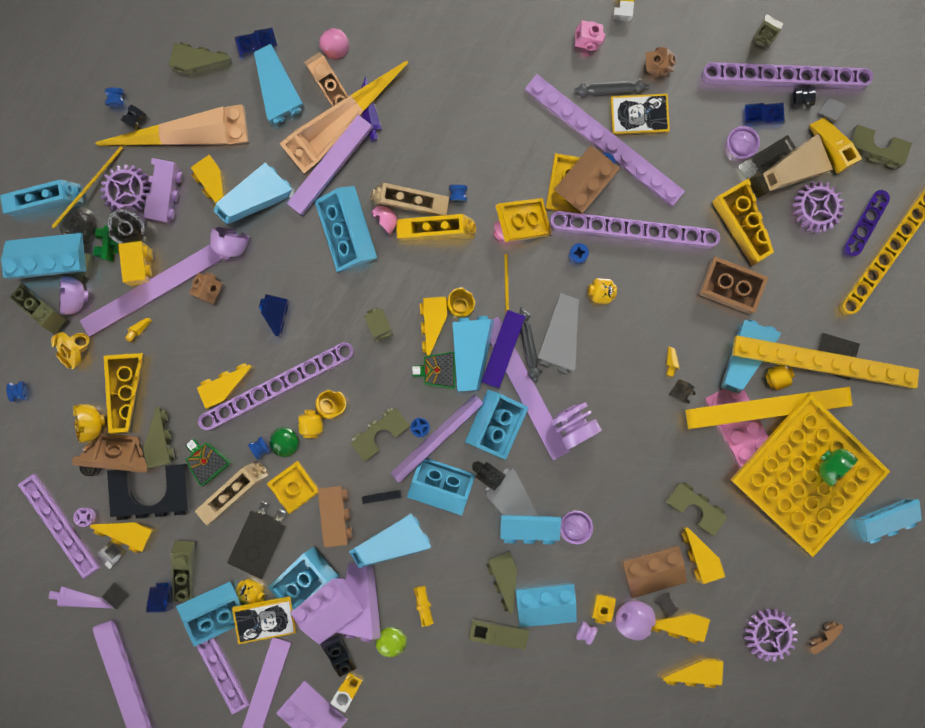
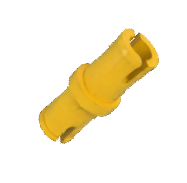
(423, 606)

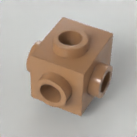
(660, 61)
(205, 287)

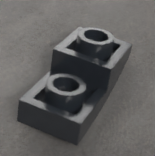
(338, 655)

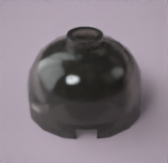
(79, 221)
(126, 225)

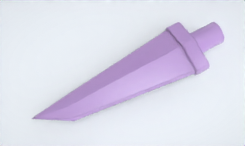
(73, 598)

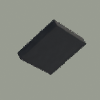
(382, 497)

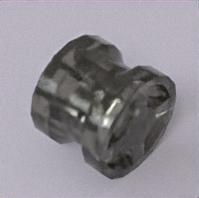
(87, 471)

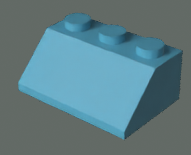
(496, 424)
(441, 486)
(889, 520)
(530, 528)
(546, 605)
(209, 613)

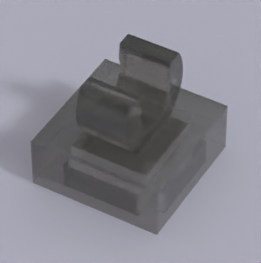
(682, 391)
(116, 595)

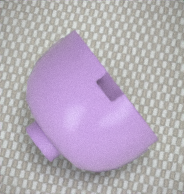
(228, 242)
(71, 295)
(635, 620)

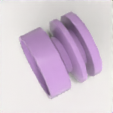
(576, 425)

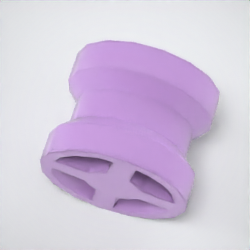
(81, 519)
(586, 633)

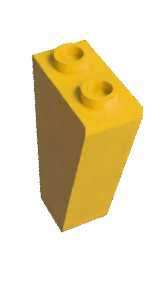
(436, 228)

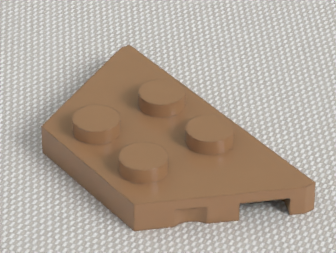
(113, 452)

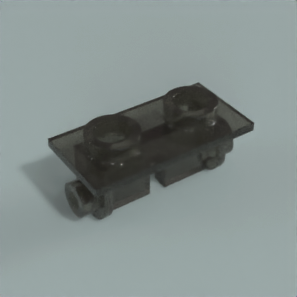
(488, 474)

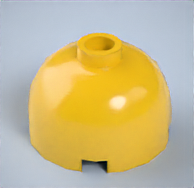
(87, 422)

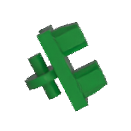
(109, 246)

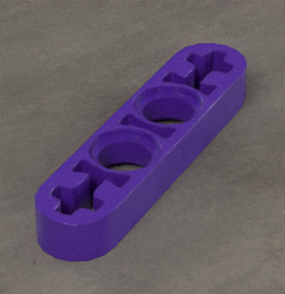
(866, 223)

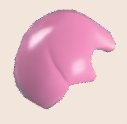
(334, 43)
(387, 217)

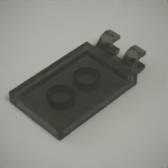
(258, 541)

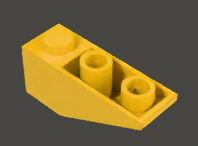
(837, 146)
(211, 177)
(435, 317)
(220, 390)
(133, 534)
(706, 561)
(686, 625)
(700, 671)

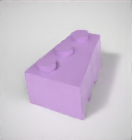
(162, 191)

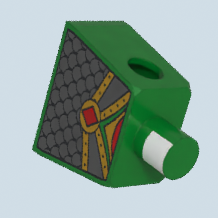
(437, 370)
(205, 461)

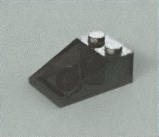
(759, 163)

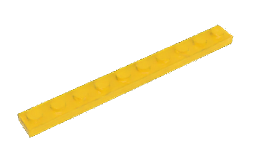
(825, 362)

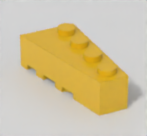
(744, 221)
(121, 386)

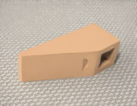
(325, 78)

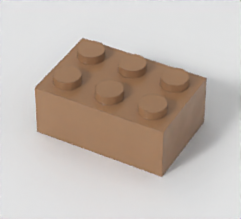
(733, 285)
(334, 516)

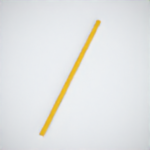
(87, 187)
(506, 283)

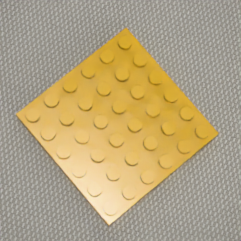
(787, 480)

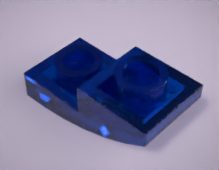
(250, 43)
(764, 113)

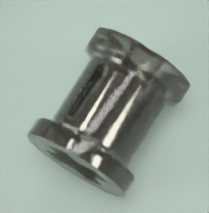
(667, 605)

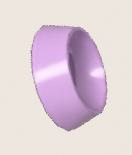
(743, 142)
(576, 527)

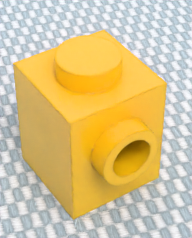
(603, 608)

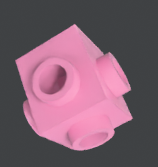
(589, 35)

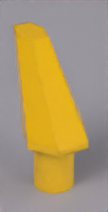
(137, 328)
(672, 362)

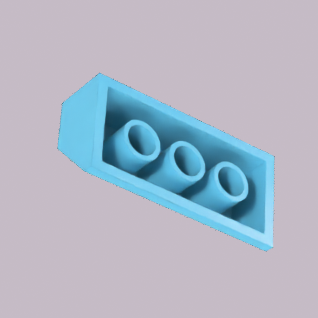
(345, 228)
(43, 256)

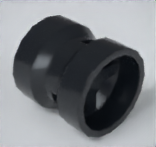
(804, 96)
(133, 117)

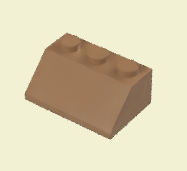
(587, 179)
(654, 571)

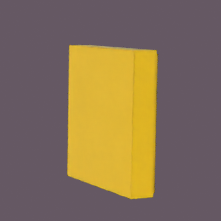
(293, 487)

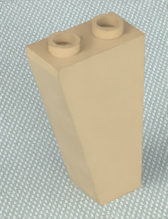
(801, 164)
(409, 200)
(231, 492)

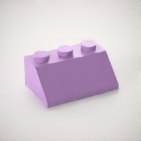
(327, 610)
(310, 710)

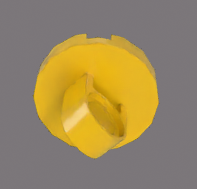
(68, 350)

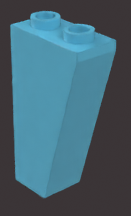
(277, 90)
(253, 194)
(40, 197)
(471, 350)
(742, 369)
(396, 541)

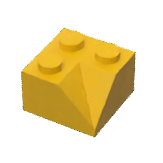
(135, 263)

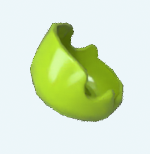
(391, 642)

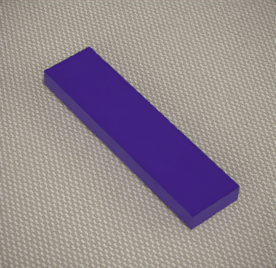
(503, 349)

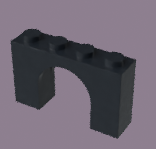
(175, 500)

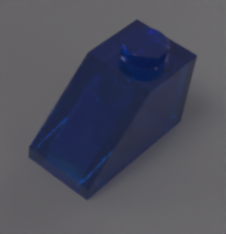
(274, 312)
(160, 598)

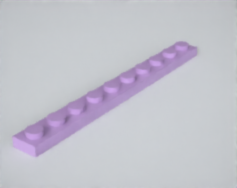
(604, 140)

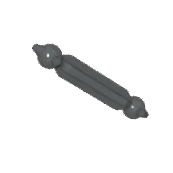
(611, 88)
(529, 347)

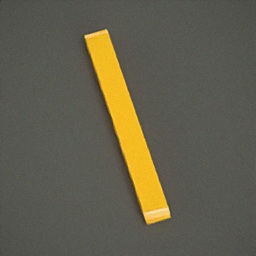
(888, 253)
(763, 408)

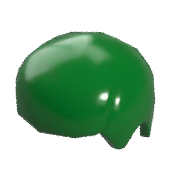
(283, 442)

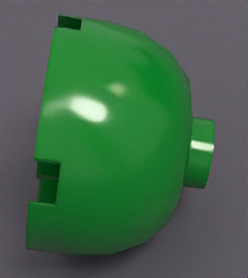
(836, 465)

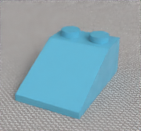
(303, 578)

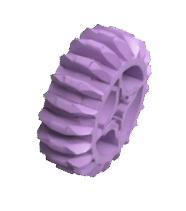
(130, 184)
(812, 203)
(779, 631)

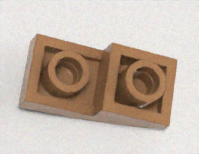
(829, 633)

